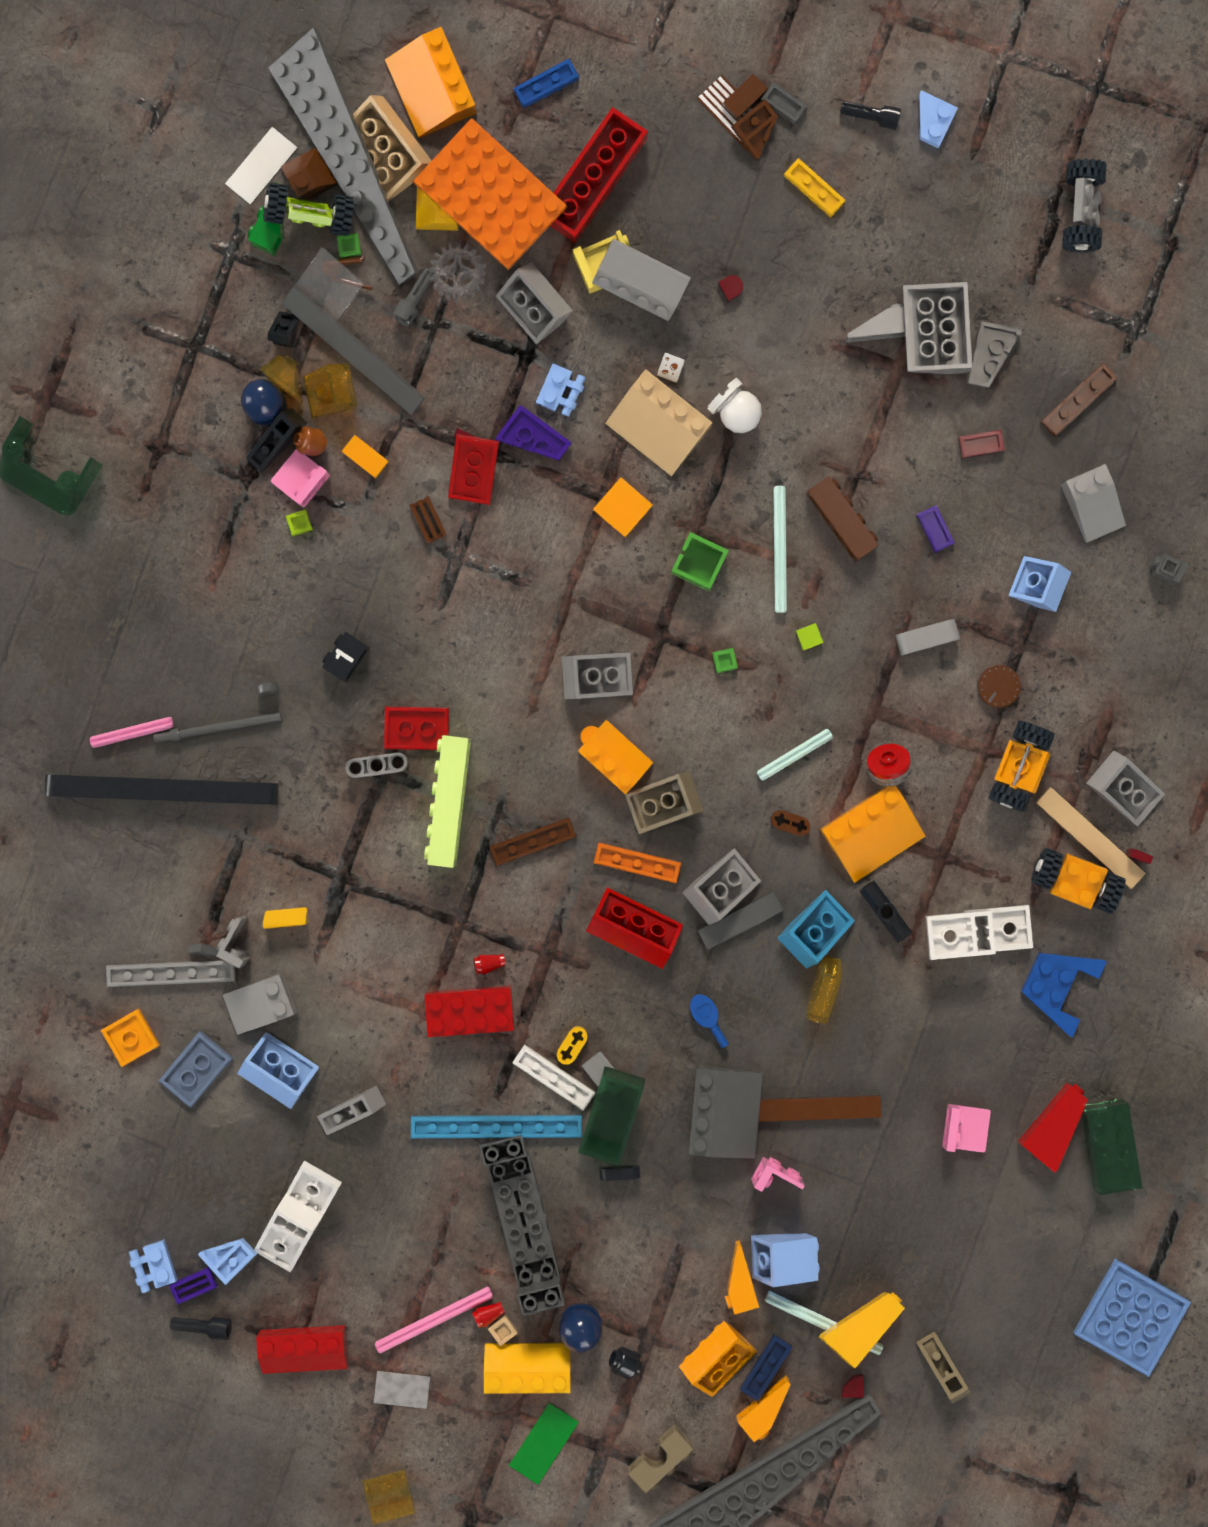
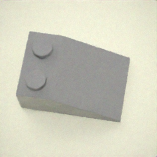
(1094, 503)
(597, 675)
(1125, 788)
(721, 887)
(260, 1003)

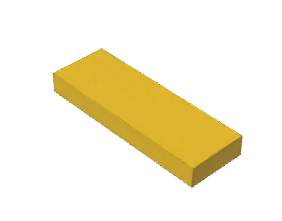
(814, 187)

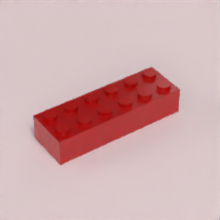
(597, 172)

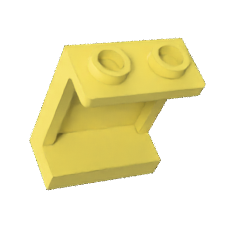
(589, 259)

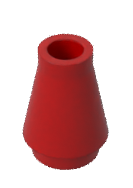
(487, 963)
(487, 1314)

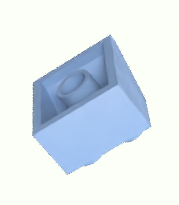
(1040, 583)

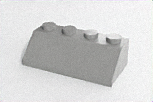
(641, 280)

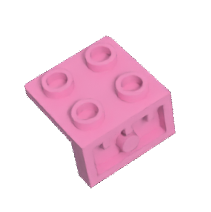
(300, 478)
(966, 1128)
(762, 1176)

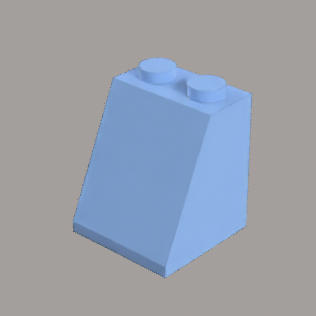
(784, 1259)

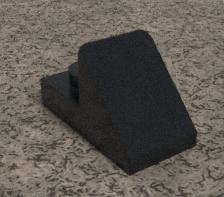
(284, 329)

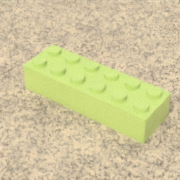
(449, 801)

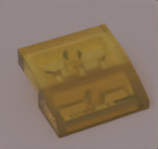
(388, 1497)

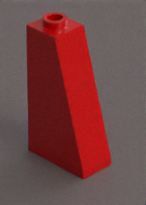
(1055, 1126)

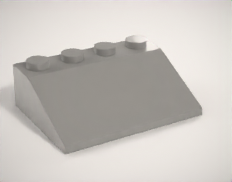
(937, 328)

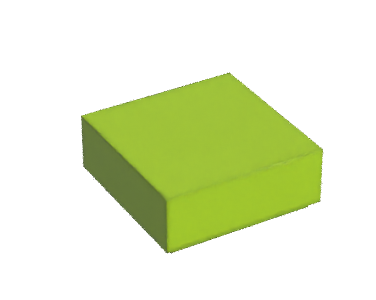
(299, 523)
(809, 636)

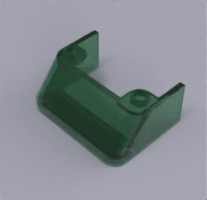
(59, 495)

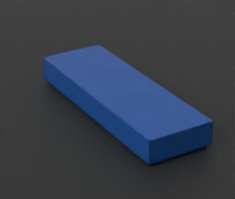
(546, 83)

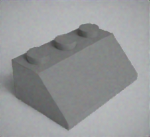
(533, 302)

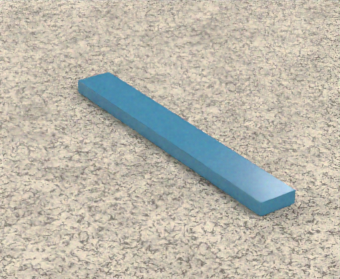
(497, 1126)

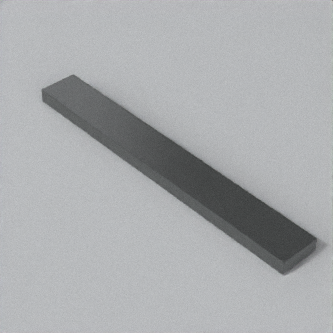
(353, 350)

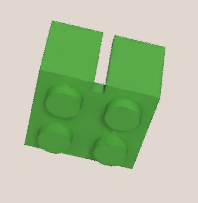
(700, 561)

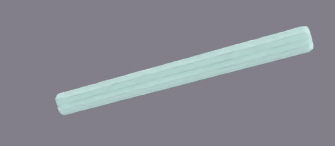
(780, 549)
(807, 1315)

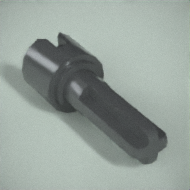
(406, 308)

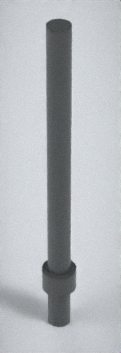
(176, 734)

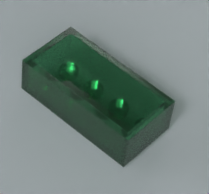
(611, 1115)
(1111, 1147)

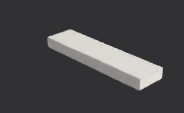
(553, 1077)

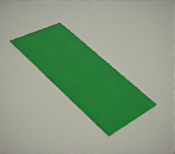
(543, 1443)

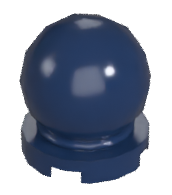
(263, 401)
(580, 1327)

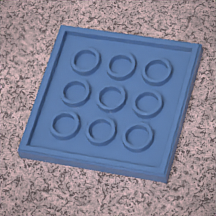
(1132, 1317)

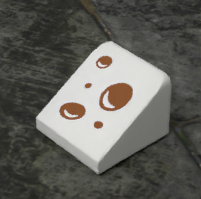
(670, 367)

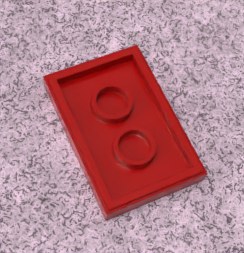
(473, 469)
(415, 727)

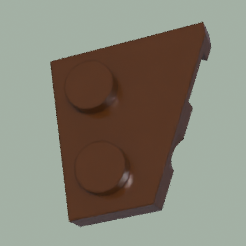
(755, 128)

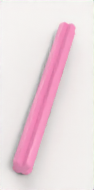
(434, 1319)

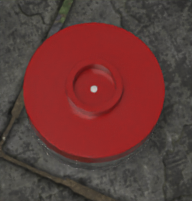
(889, 764)

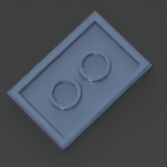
(195, 1069)

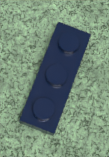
(765, 1367)

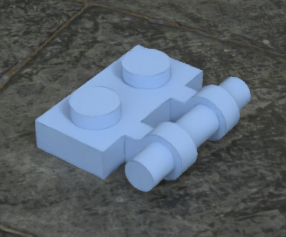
(554, 388)
(159, 1263)

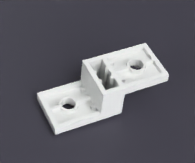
(979, 932)
(297, 1216)

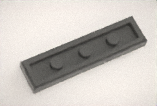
(740, 920)

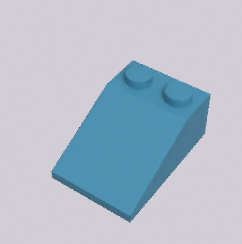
(816, 930)

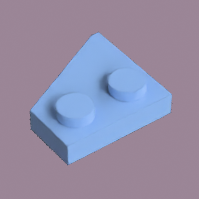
(934, 118)
(228, 1258)

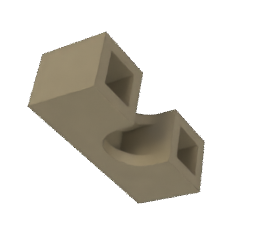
(648, 1472)

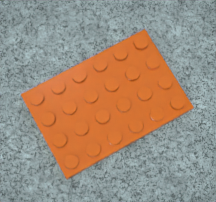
(489, 194)

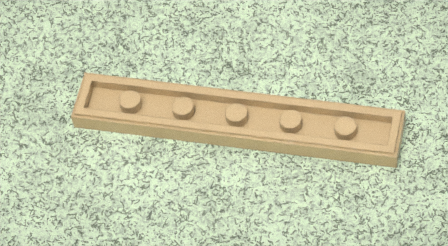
(1090, 837)

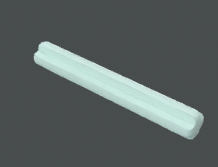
(794, 754)

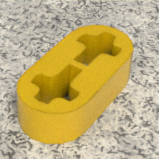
(568, 1042)

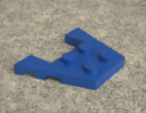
(1051, 981)

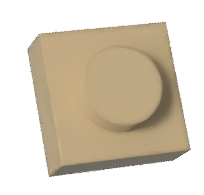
(502, 1330)

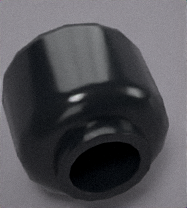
(625, 1362)

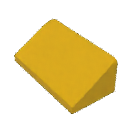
(285, 918)

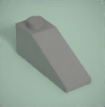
(882, 326)
(352, 1110)

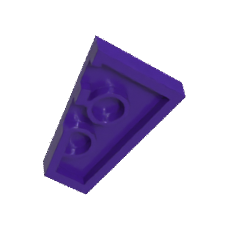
(534, 435)

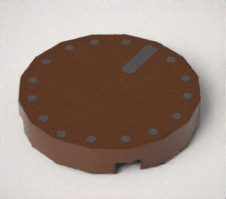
(999, 686)

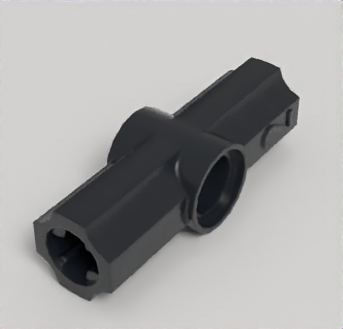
(894, 922)

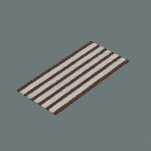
(713, 99)

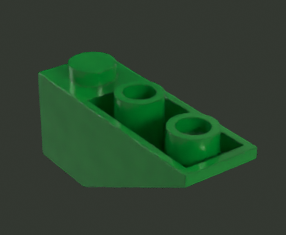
(265, 235)

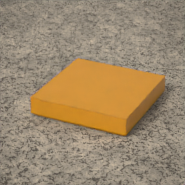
(622, 507)
(130, 1037)

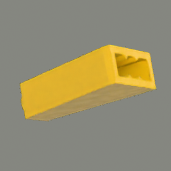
(862, 1329)

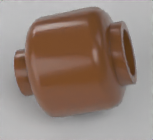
(310, 441)

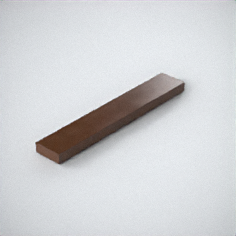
(820, 1108)

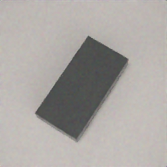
(784, 103)

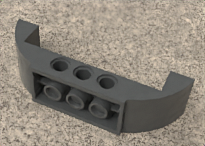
(524, 1224)

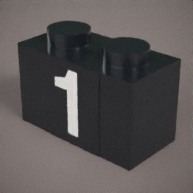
(344, 656)

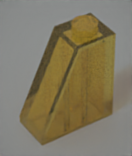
(824, 989)

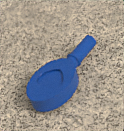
(706, 1015)

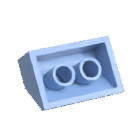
(278, 1070)

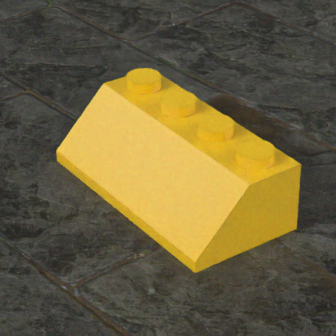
(527, 1368)

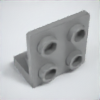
(237, 955)

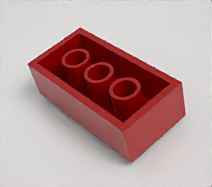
(469, 1011)

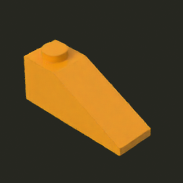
(740, 1287)
(761, 1414)

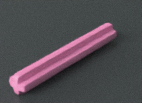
(131, 732)

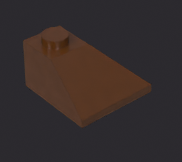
(309, 175)

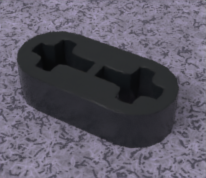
(623, 1172)

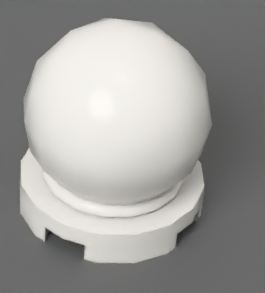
(738, 409)

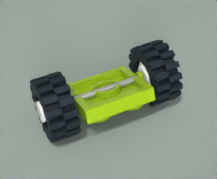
(337, 218)

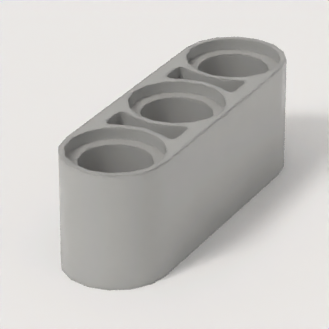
(927, 637)
(366, 764)

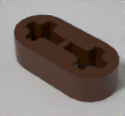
(792, 818)

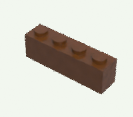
(842, 519)

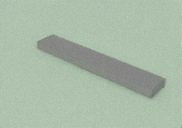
(170, 973)

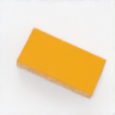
(365, 456)

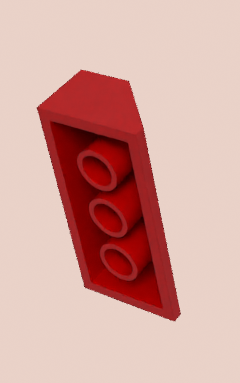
(634, 928)
(302, 1349)

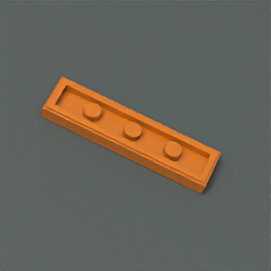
(637, 862)

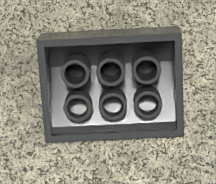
(725, 1112)

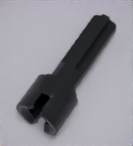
(886, 116)
(215, 1328)

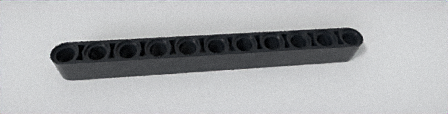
(161, 789)

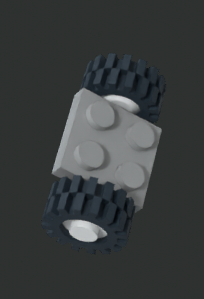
(1085, 176)

